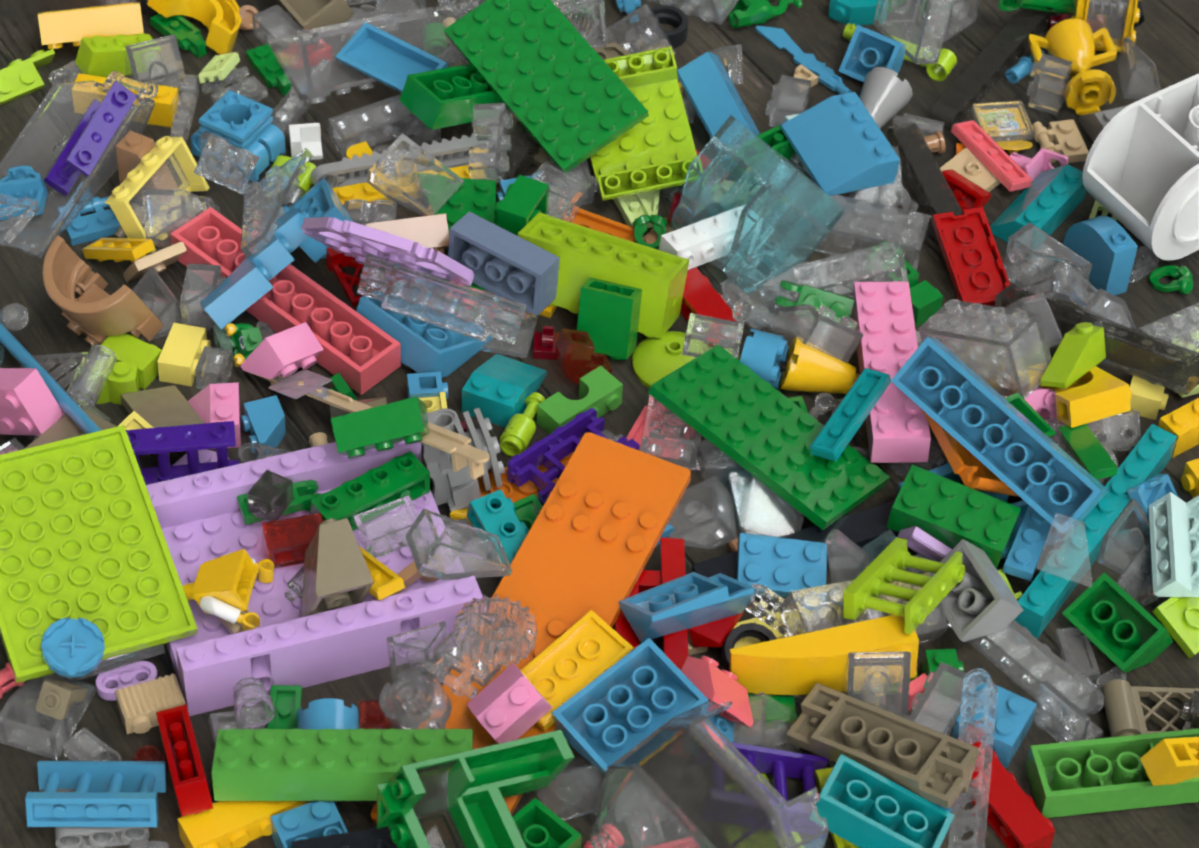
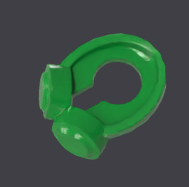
(640, 225)
(1184, 284)

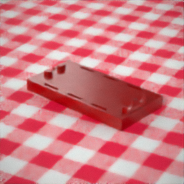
(970, 255)

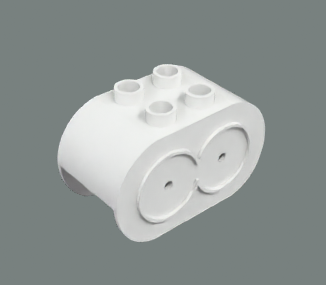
(1149, 169)

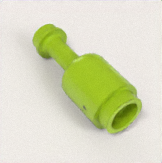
(520, 428)

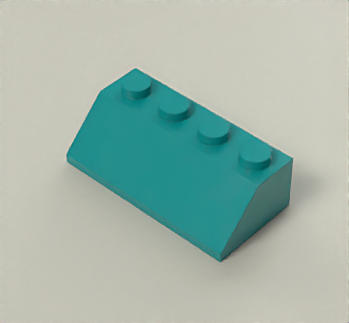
(1043, 204)

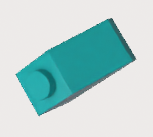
(853, 11)

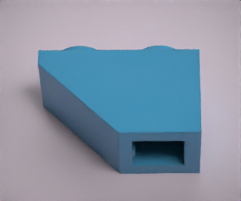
(264, 421)

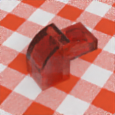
(576, 355)

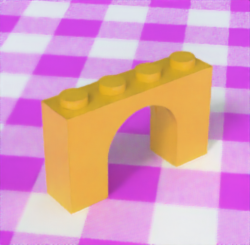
(1091, 398)

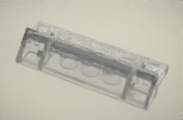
(440, 301)

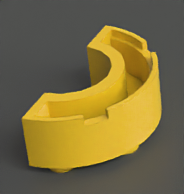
(218, 16)

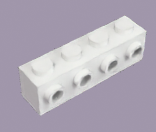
(704, 239)

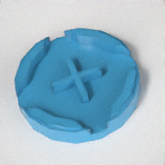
(72, 647)

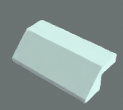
(1175, 546)

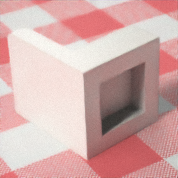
(305, 136)

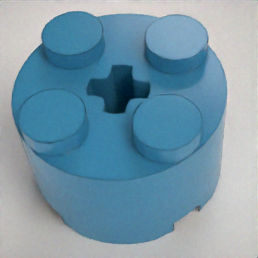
(764, 355)
(328, 714)

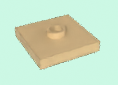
(972, 169)
(157, 260)

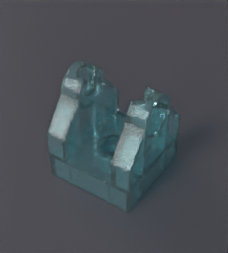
(783, 208)

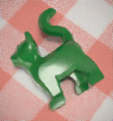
(757, 11)

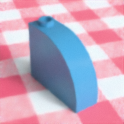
(1107, 248)

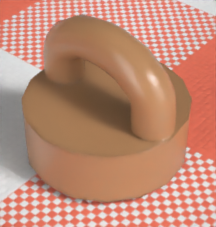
(247, 20)

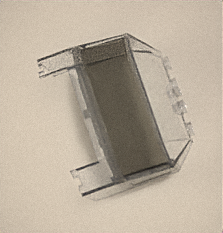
(698, 792)

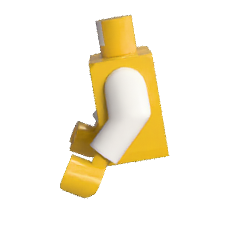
(226, 585)

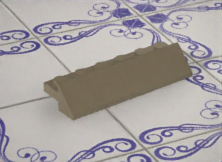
(886, 743)

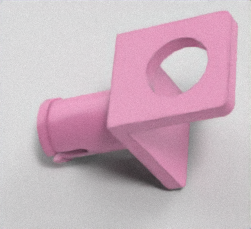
(1039, 162)

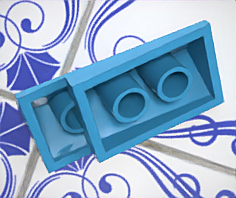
(685, 604)

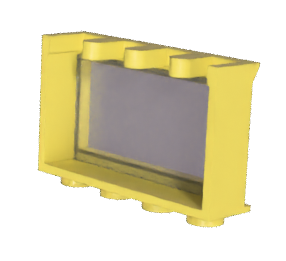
(164, 167)

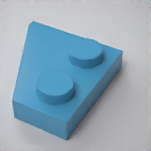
(1151, 490)

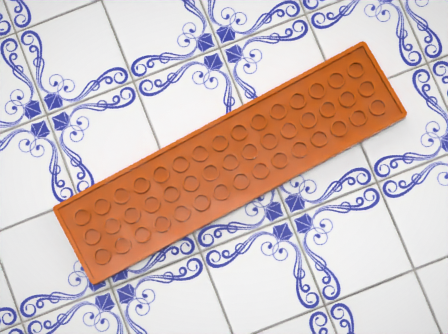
(583, 552)

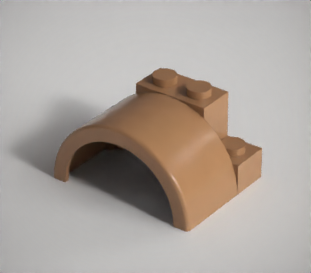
(95, 311)

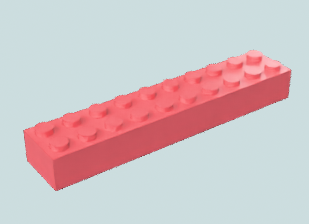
(349, 340)

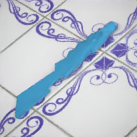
(826, 75)

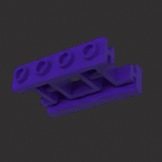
(553, 449)

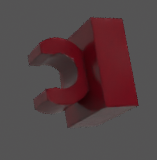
(545, 343)

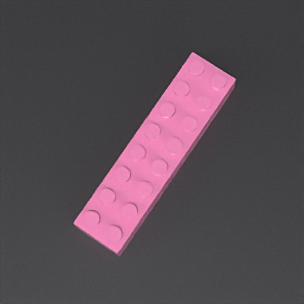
(896, 424)

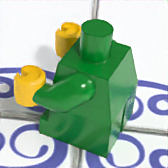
(244, 340)

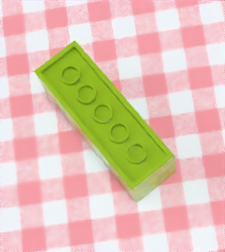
(605, 257)

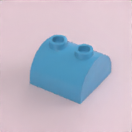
(869, 51)

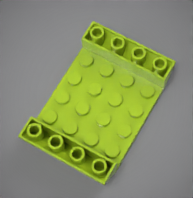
(659, 147)

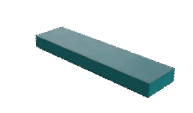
(850, 414)

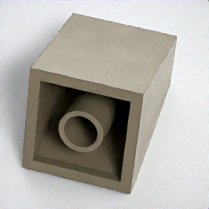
(334, 569)

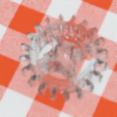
(495, 631)

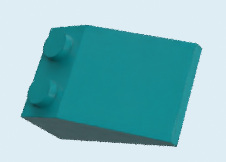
(501, 388)

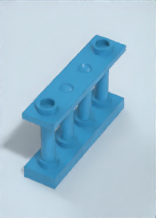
(104, 794)

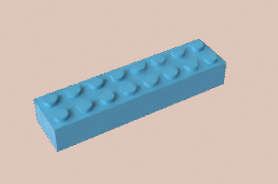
(997, 433)

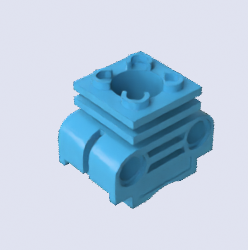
(244, 126)

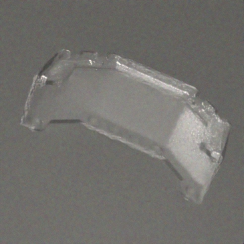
(307, 49)

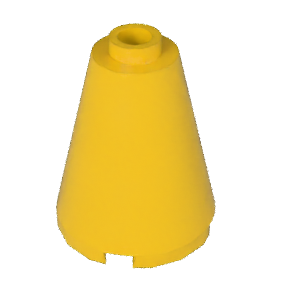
(816, 371)

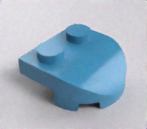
(24, 182)

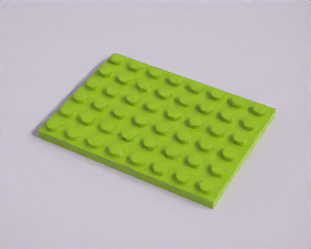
(83, 546)

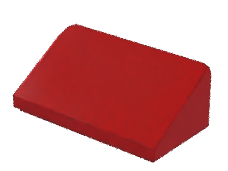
(965, 191)
(713, 633)

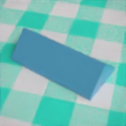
(713, 93)

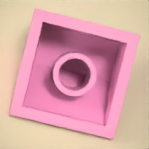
(284, 353)
(219, 404)
(509, 705)

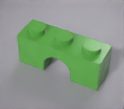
(596, 390)

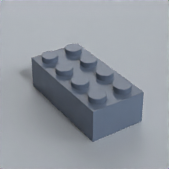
(505, 262)

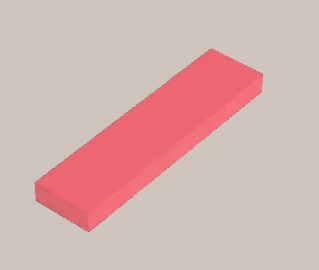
(991, 155)

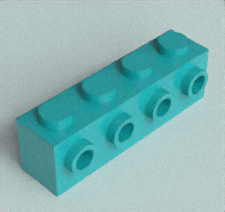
(497, 516)

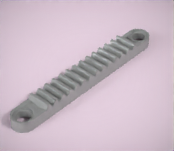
(355, 171)

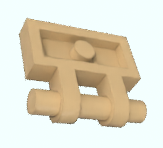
(1065, 137)

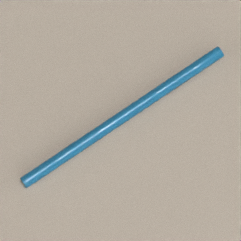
(67, 404)

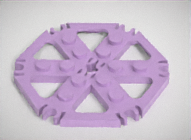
(358, 240)

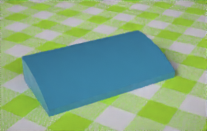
(386, 57)

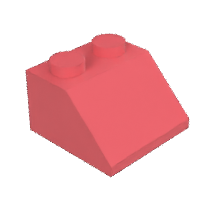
(719, 687)

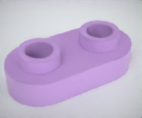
(123, 677)

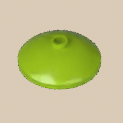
(659, 357)

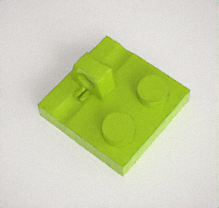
(1181, 620)

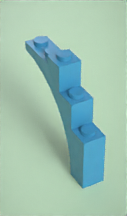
(252, 276)

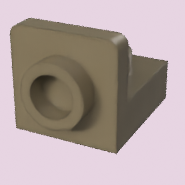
(57, 697)

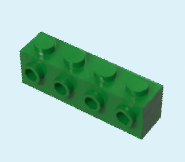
(377, 487)

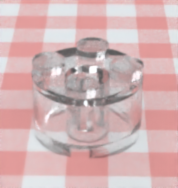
(415, 701)

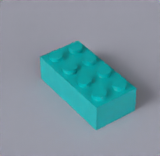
(877, 811)

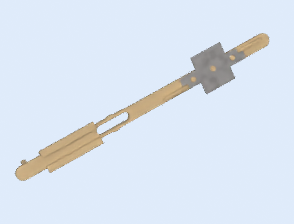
(311, 383)

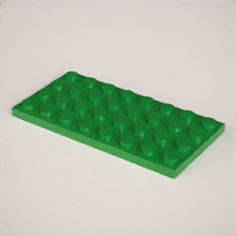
(547, 77)
(767, 436)

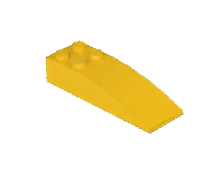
(800, 661)

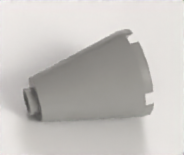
(884, 94)

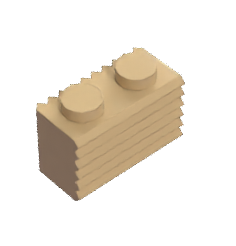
(141, 702)

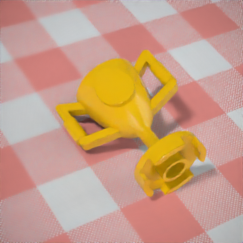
(1076, 43)

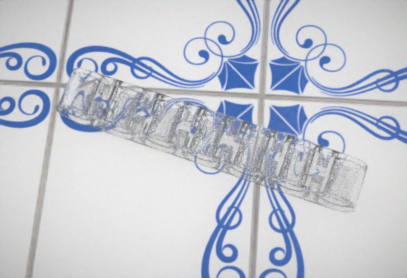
(971, 732)

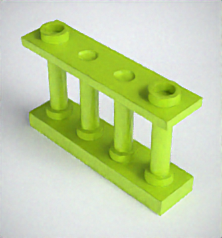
(890, 567)

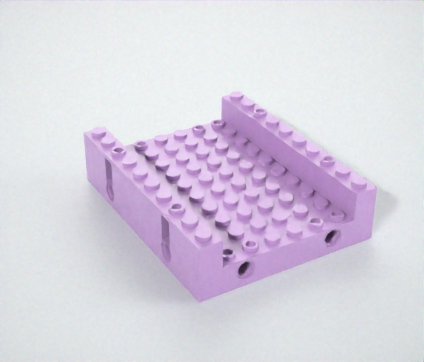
(205, 523)

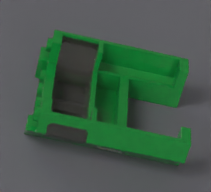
(461, 795)

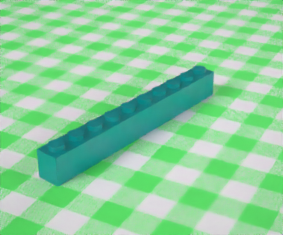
(1145, 461)

